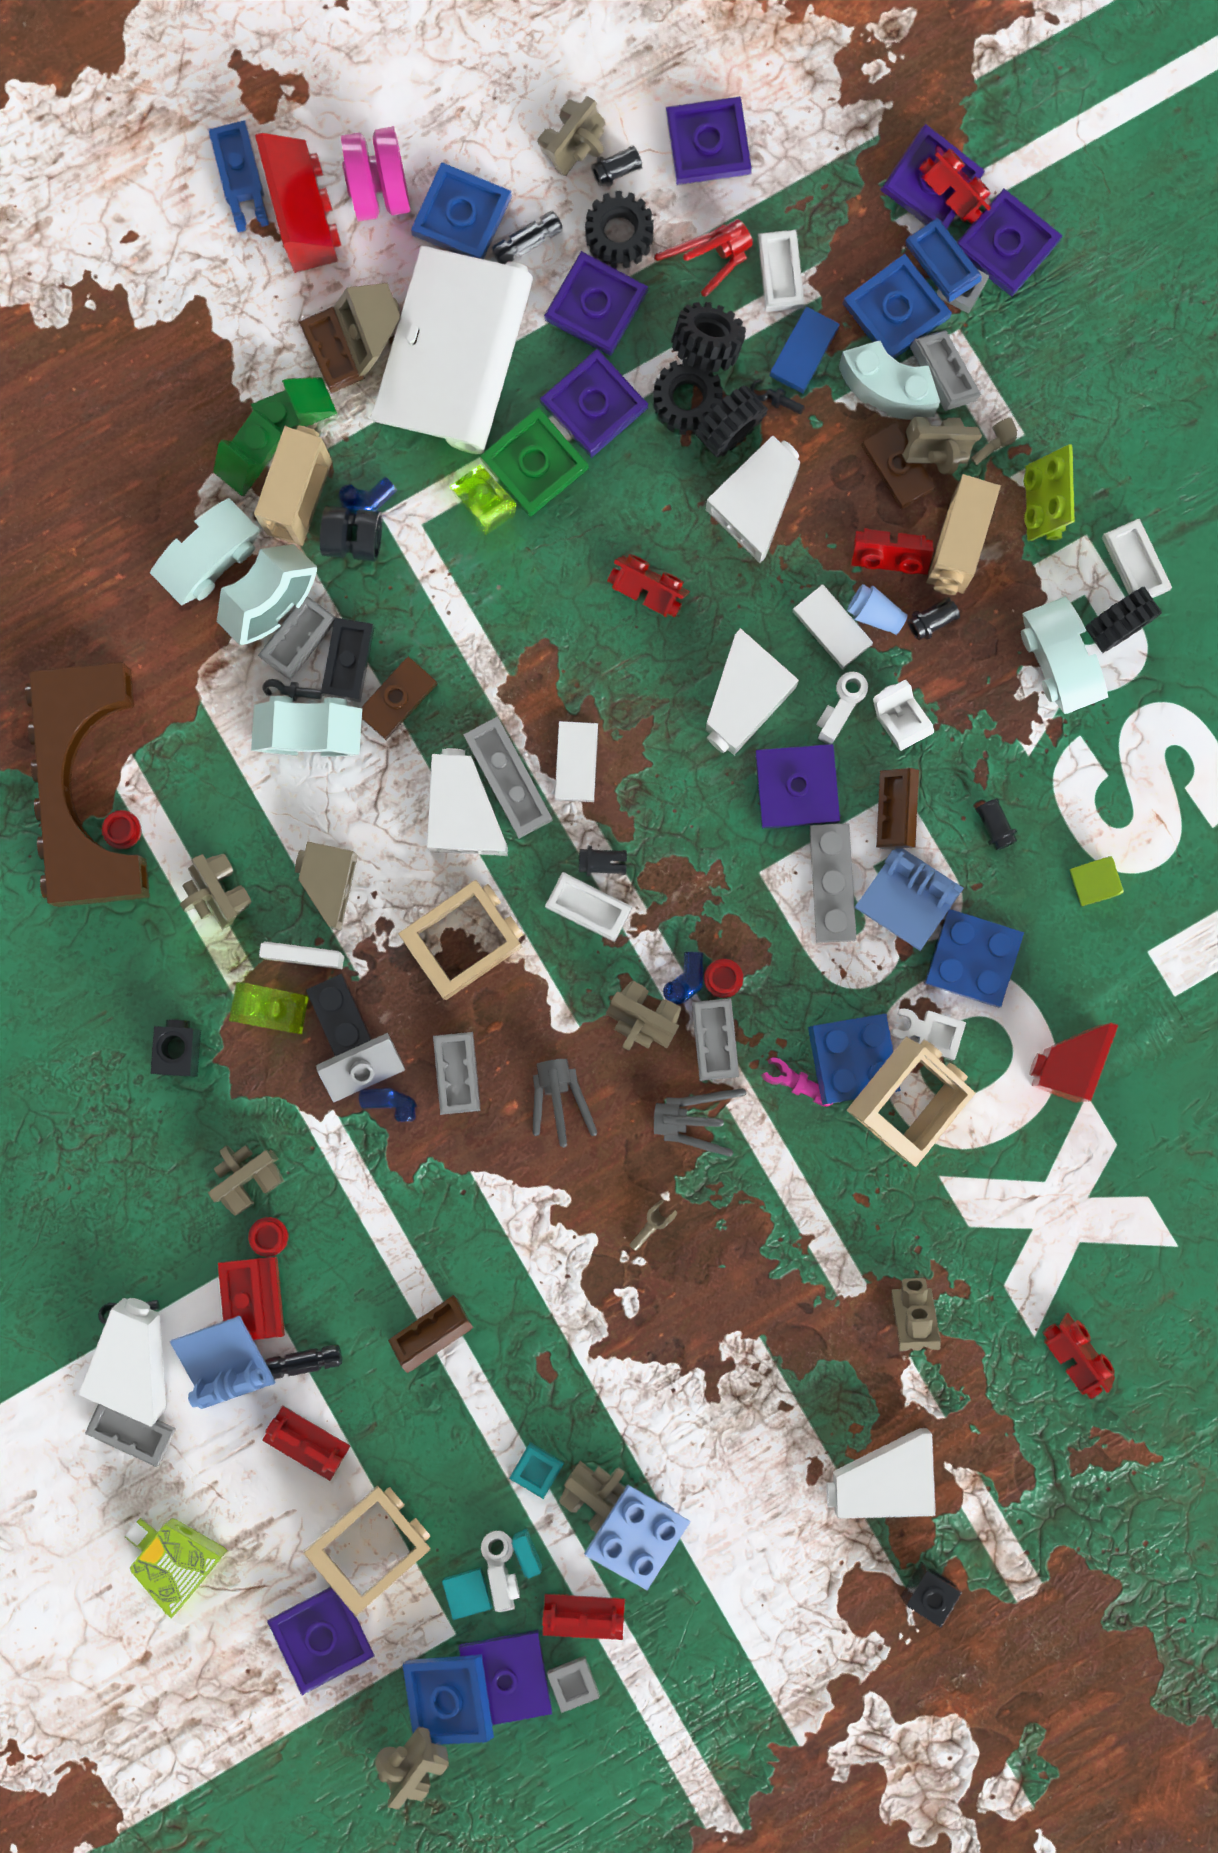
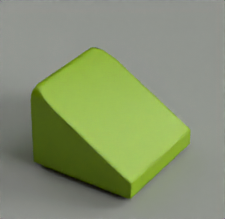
(1096, 881)

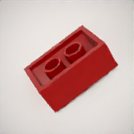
(299, 201)

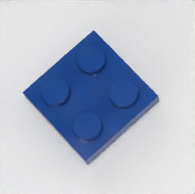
(461, 212)
(897, 307)
(974, 958)
(849, 1055)
(449, 1698)

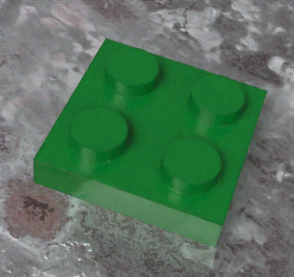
(534, 462)

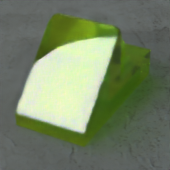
(484, 499)
(268, 1008)

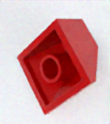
(1074, 1064)

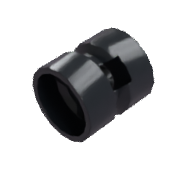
(337, 533)

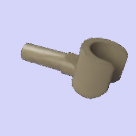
(1006, 435)
(655, 1222)

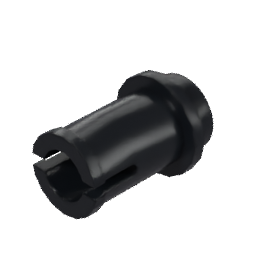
(616, 166)
(933, 618)
(996, 825)
(599, 861)

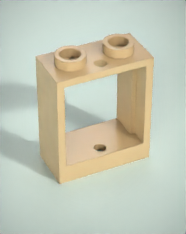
(293, 485)
(963, 535)
(429, 963)
(936, 1115)
(333, 1574)

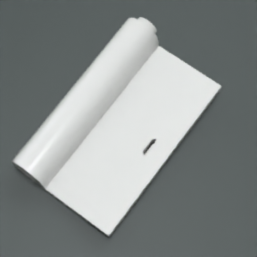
(463, 349)

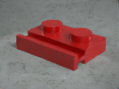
(253, 1292)

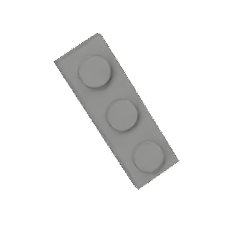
(508, 777)
(832, 883)

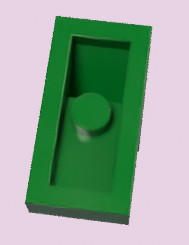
(300, 404)
(249, 452)

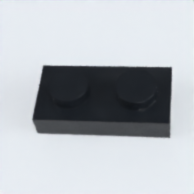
(347, 659)
(338, 1014)

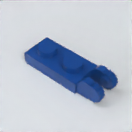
(238, 171)

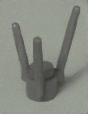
(554, 1077)
(671, 1119)

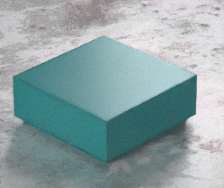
(536, 1470)
(526, 1553)
(467, 1593)

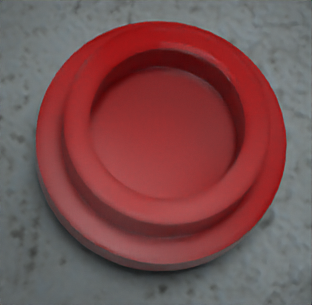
(121, 829)
(723, 978)
(268, 1236)

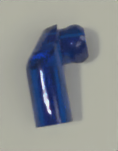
(364, 499)
(689, 982)
(389, 1098)

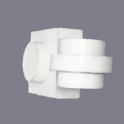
(834, 718)
(503, 1586)

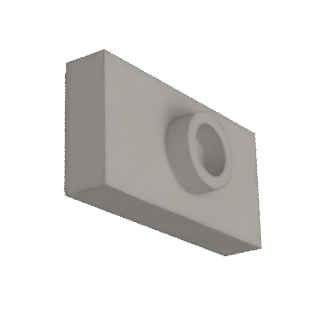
(947, 368)
(297, 638)
(715, 1039)
(360, 1067)
(456, 1073)
(130, 1435)

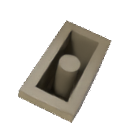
(367, 321)
(327, 879)

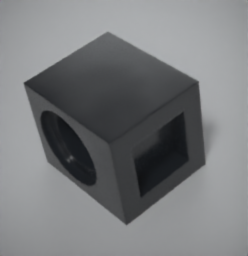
(188, 1062)
(931, 1594)

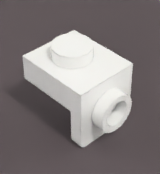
(902, 715)

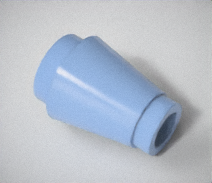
(876, 610)

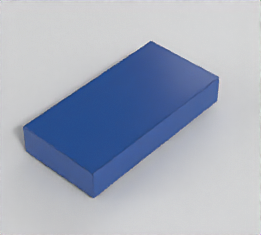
(943, 260)
(804, 350)

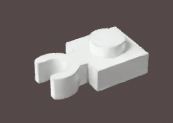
(937, 1029)

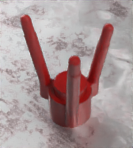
(727, 240)

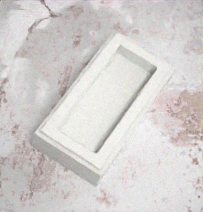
(781, 270)
(1136, 559)
(832, 626)
(576, 761)
(588, 907)
(301, 955)

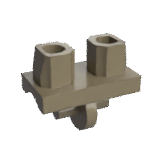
(576, 138)
(943, 444)
(207, 875)
(641, 1023)
(231, 1190)
(915, 1316)
(595, 1489)
(407, 1767)

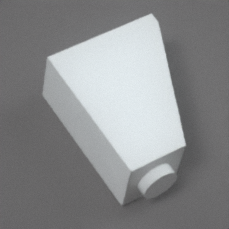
(756, 495)
(747, 694)
(460, 809)
(129, 1363)
(887, 1481)

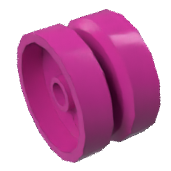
(375, 174)

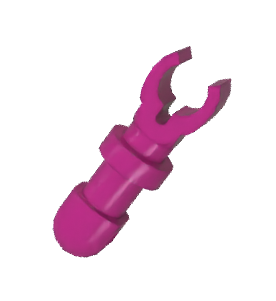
(798, 1082)

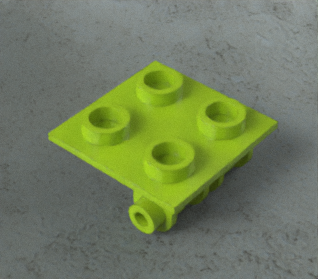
(1049, 494)

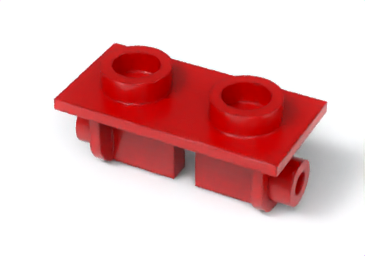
(947, 172)
(909, 555)
(636, 576)
(1074, 1342)
(306, 1443)
(583, 1616)

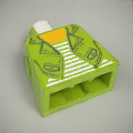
(172, 1561)

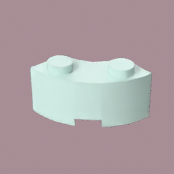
(887, 384)
(195, 564)
(266, 594)
(1069, 672)
(310, 727)

